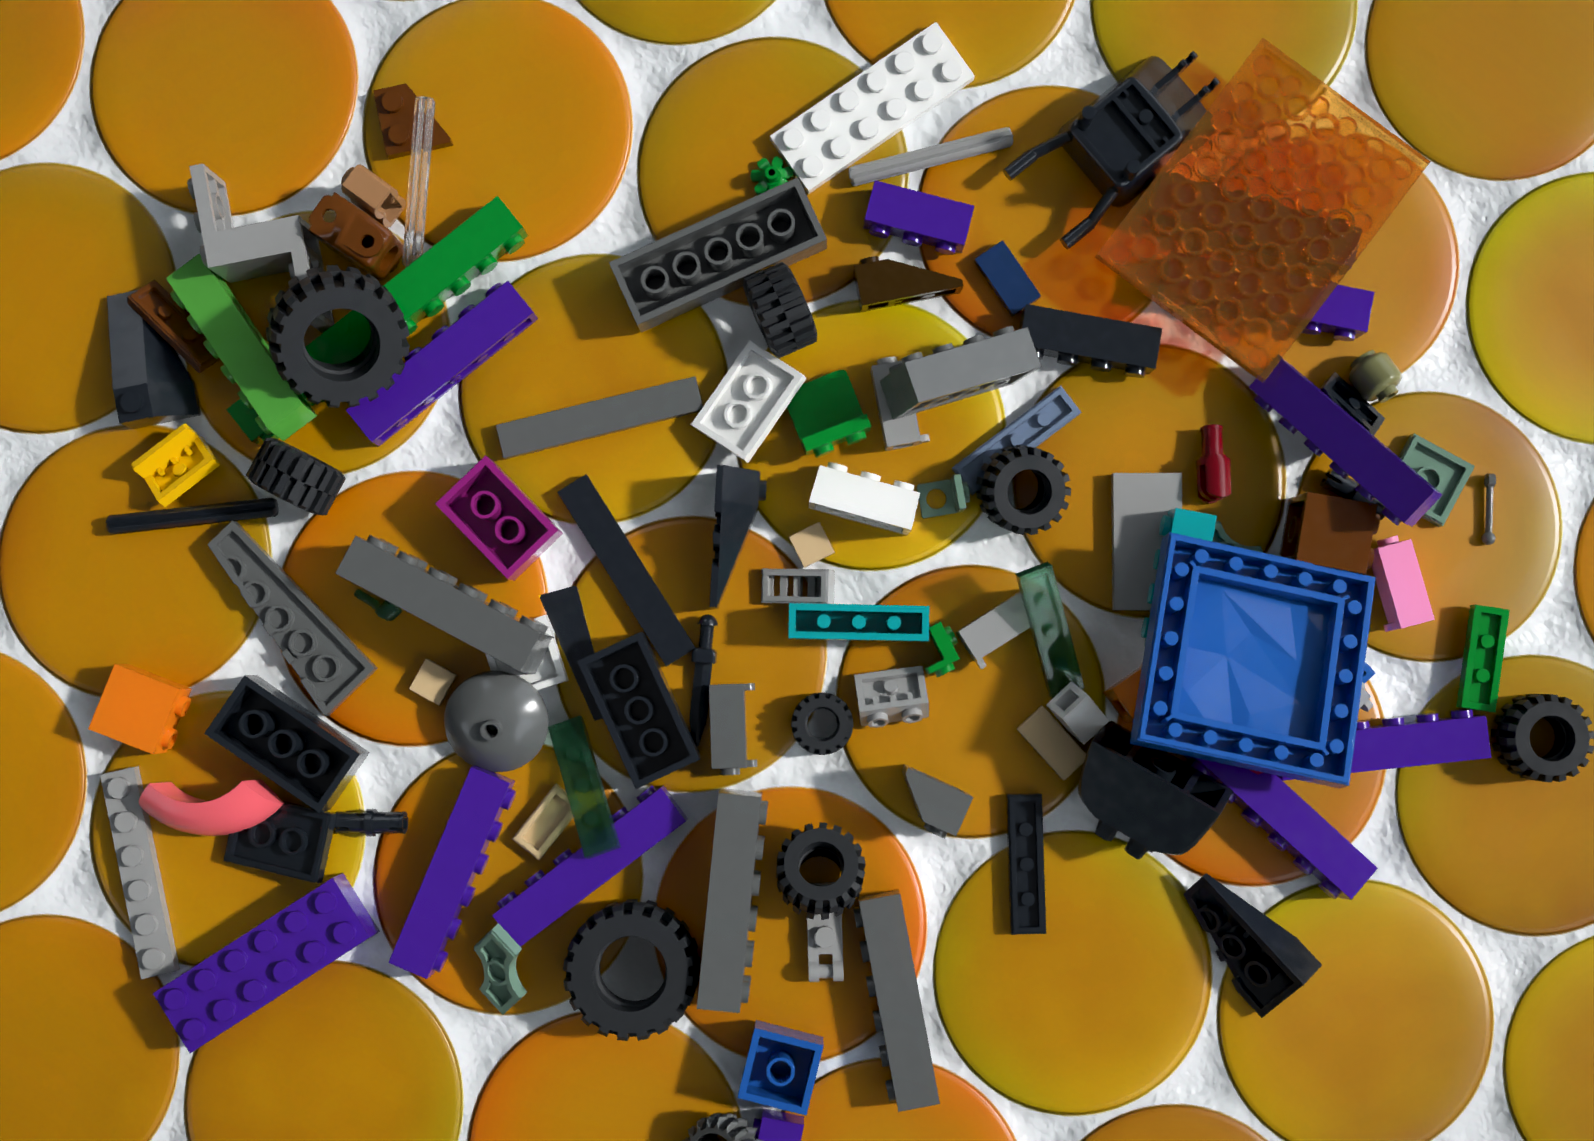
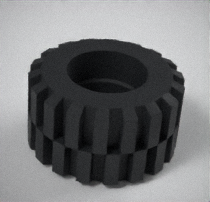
(780, 310)
(295, 476)
(1048, 498)
(1570, 741)
(827, 844)

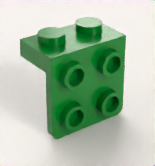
(828, 414)

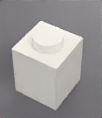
(1077, 713)

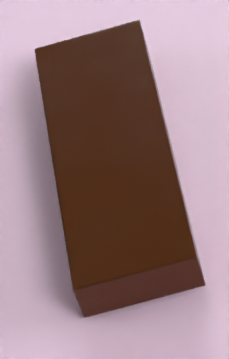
(171, 323)

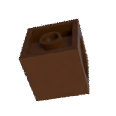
(1330, 531)

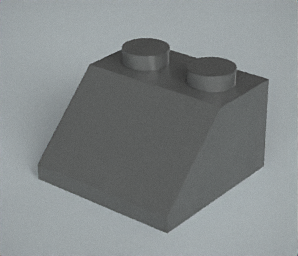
(937, 802)

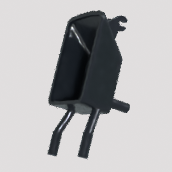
(1125, 135)

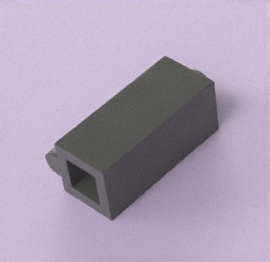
(729, 728)

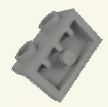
(892, 696)

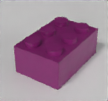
(499, 518)

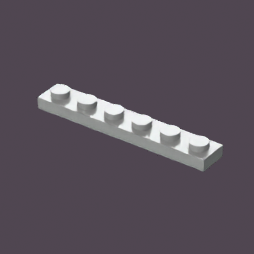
(140, 873)

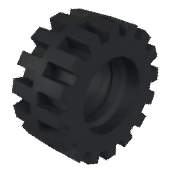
(837, 739)

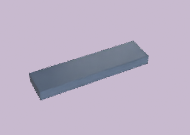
(1028, 430)

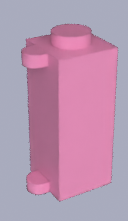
(1400, 584)

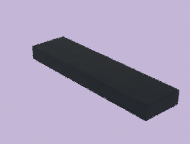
(1026, 863)

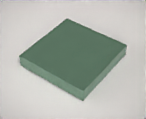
(1441, 470)

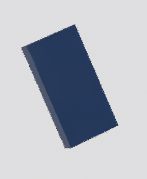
(1007, 278)

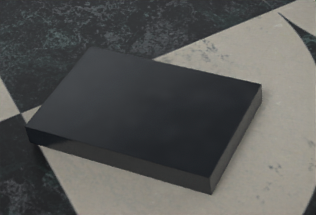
(287, 843)

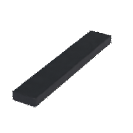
(626, 570)

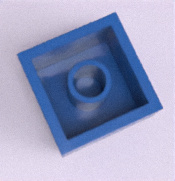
(781, 1067)

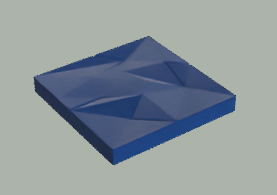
(1254, 661)

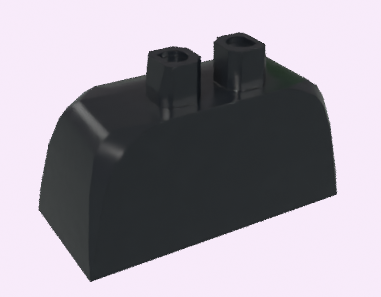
(1147, 795)

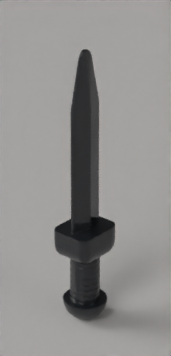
(703, 657)

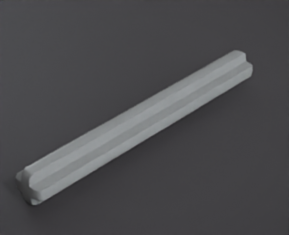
(930, 156)

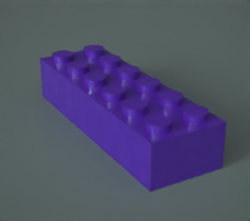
(266, 962)

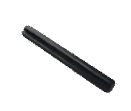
(192, 515)

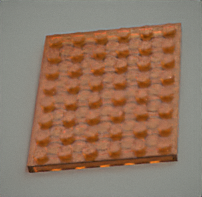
(1262, 210)

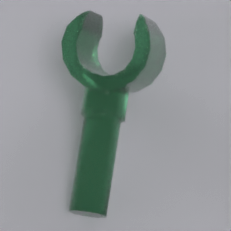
(385, 610)

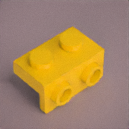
(175, 464)

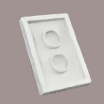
(748, 401)

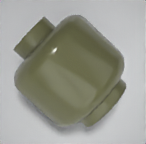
(1375, 376)

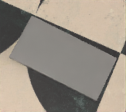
(1137, 511)

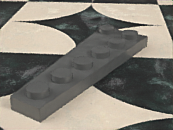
(309, 640)

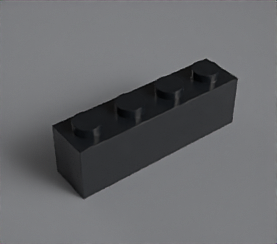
(1092, 340)

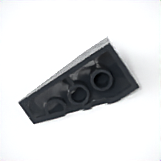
(146, 371)
(735, 508)
(1260, 953)

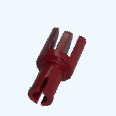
(1213, 466)

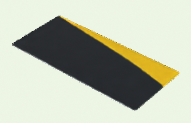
(571, 629)

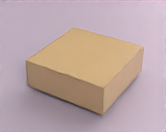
(811, 545)
(433, 682)

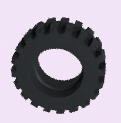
(346, 380)
(605, 1008)

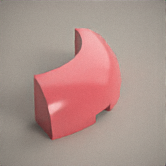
(239, 809)

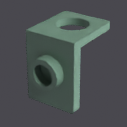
(956, 496)

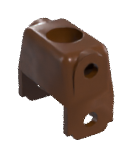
(356, 236)

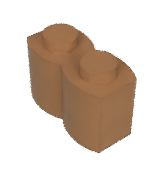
(372, 195)

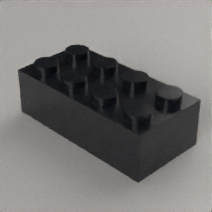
(639, 709)
(286, 743)

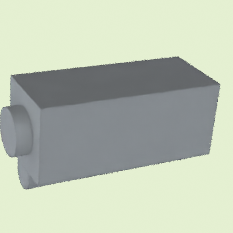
(898, 432)
(994, 629)

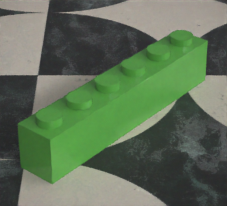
(240, 347)

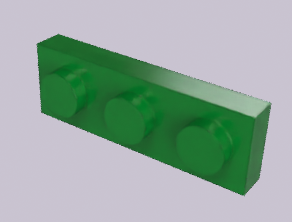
(1482, 658)

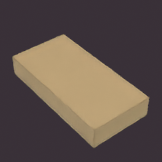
(1052, 743)
(545, 823)

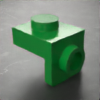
(944, 641)

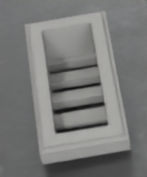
(827, 586)

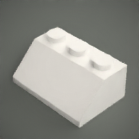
(864, 498)

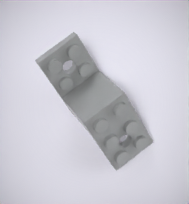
(253, 248)

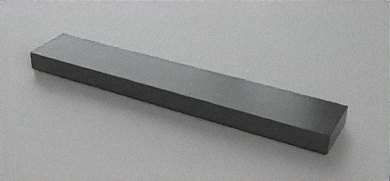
(599, 417)

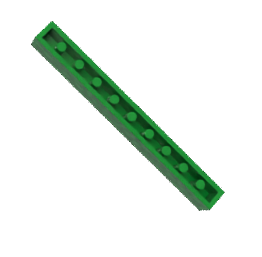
(417, 291)

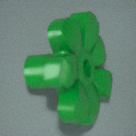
(770, 174)

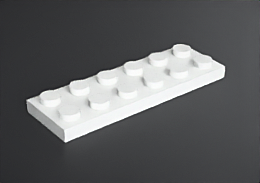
(872, 107)

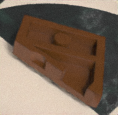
(396, 119)

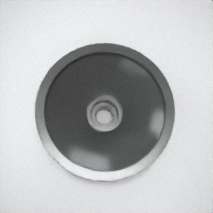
(499, 701)

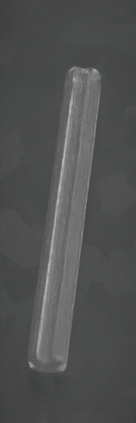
(418, 179)

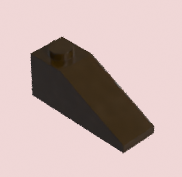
(895, 283)

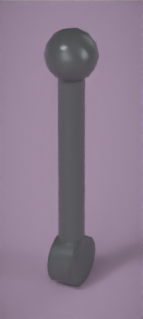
(1488, 537)

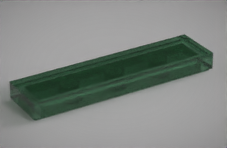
(1049, 628)
(584, 787)

